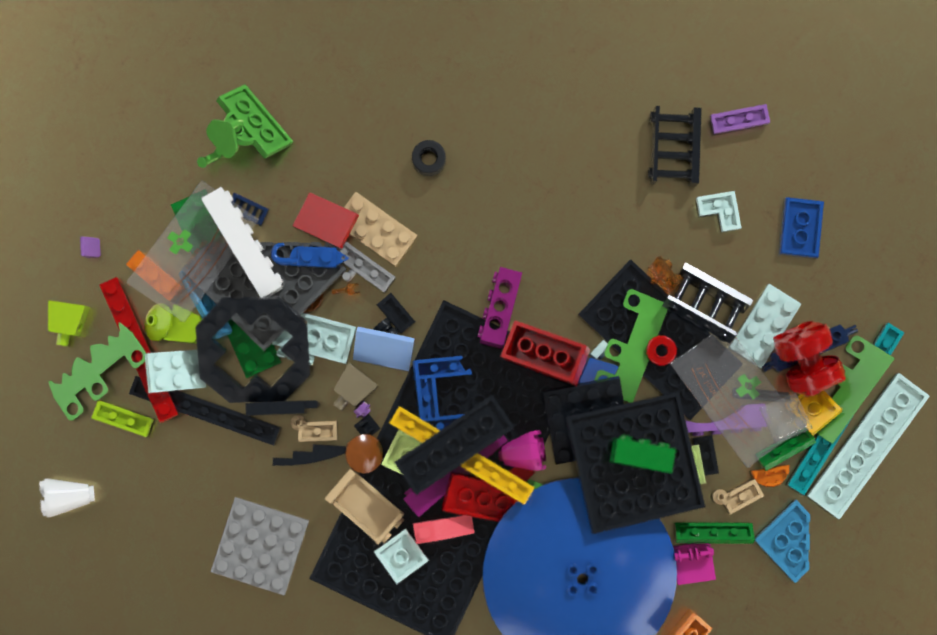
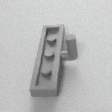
(364, 267)

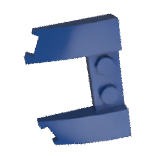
(424, 375)

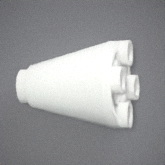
(64, 496)

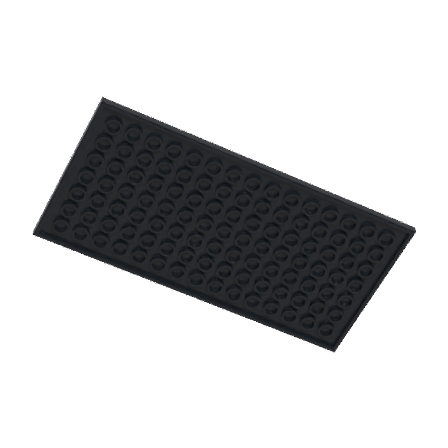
(440, 590)

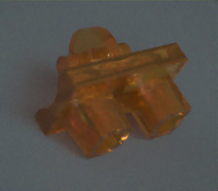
(664, 275)

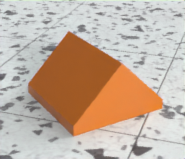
(690, 625)

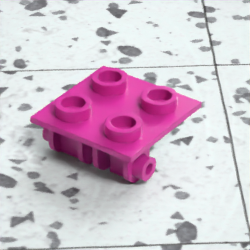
(694, 563)

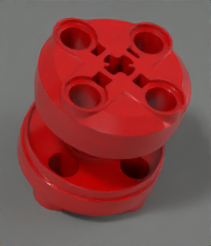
(813, 371)

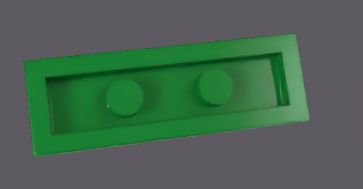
(787, 449)

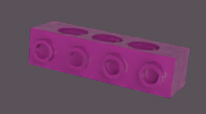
(510, 279)

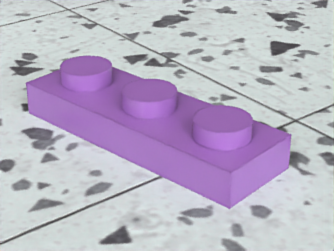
(739, 119)

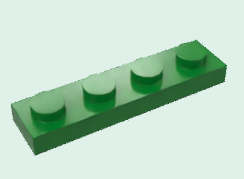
(714, 533)

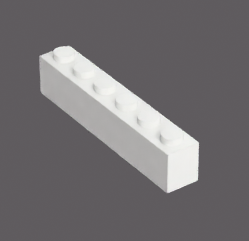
(241, 243)

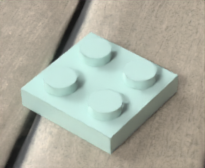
(401, 556)

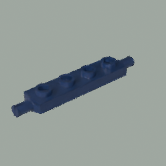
(839, 338)

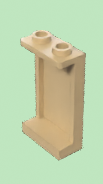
(365, 506)

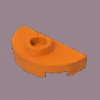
(771, 477)

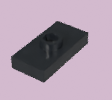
(396, 313)

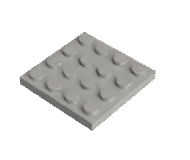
(259, 546)

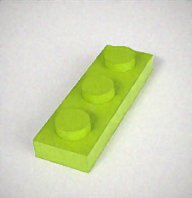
(122, 418)

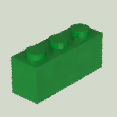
(642, 454)

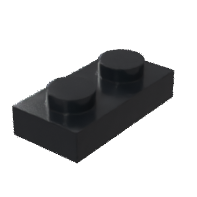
(708, 454)

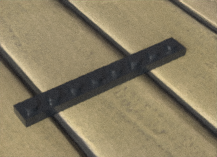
(216, 414)

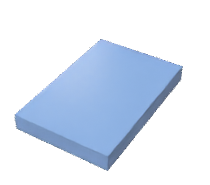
(383, 348)

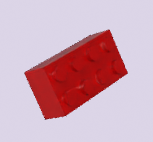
(545, 352)

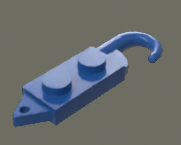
(310, 257)

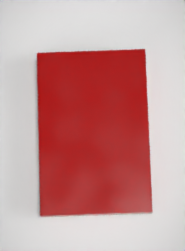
(325, 220)

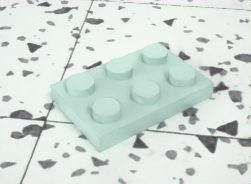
(173, 371)

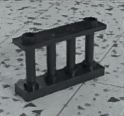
(691, 156)
(719, 291)

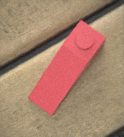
(443, 528)

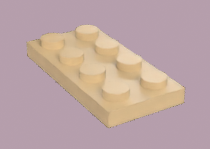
(379, 230)

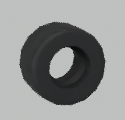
(437, 149)

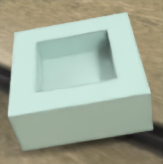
(599, 351)

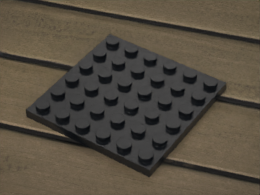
(627, 494)

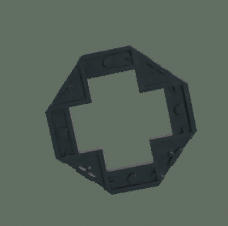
(250, 310)

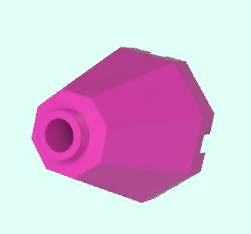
(525, 452)

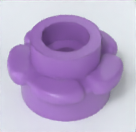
(362, 409)

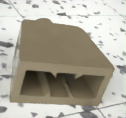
(353, 387)

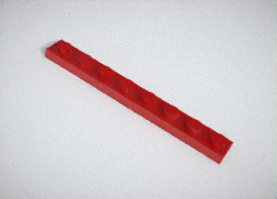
(123, 313)

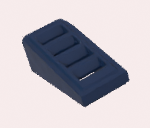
(235, 196)

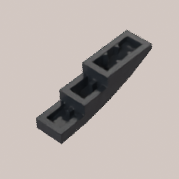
(319, 453)

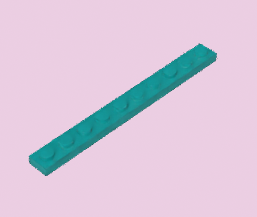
(820, 451)

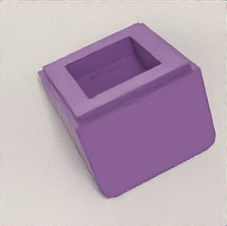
(90, 247)

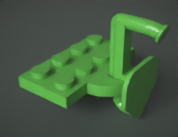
(245, 125)

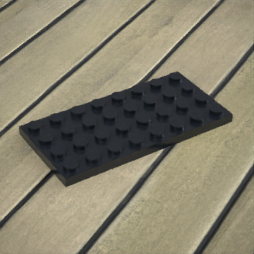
(614, 321)

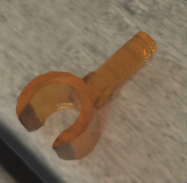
(348, 289)

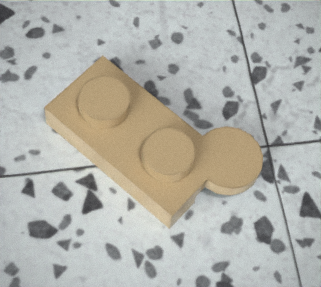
(314, 430)
(738, 497)

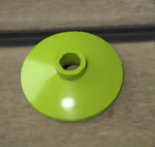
(157, 323)

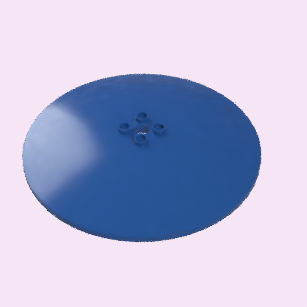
(544, 548)

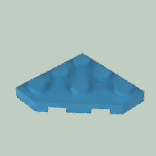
(788, 540)

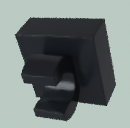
(367, 426)

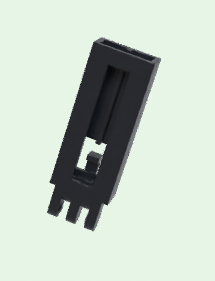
(281, 407)

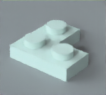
(724, 205)

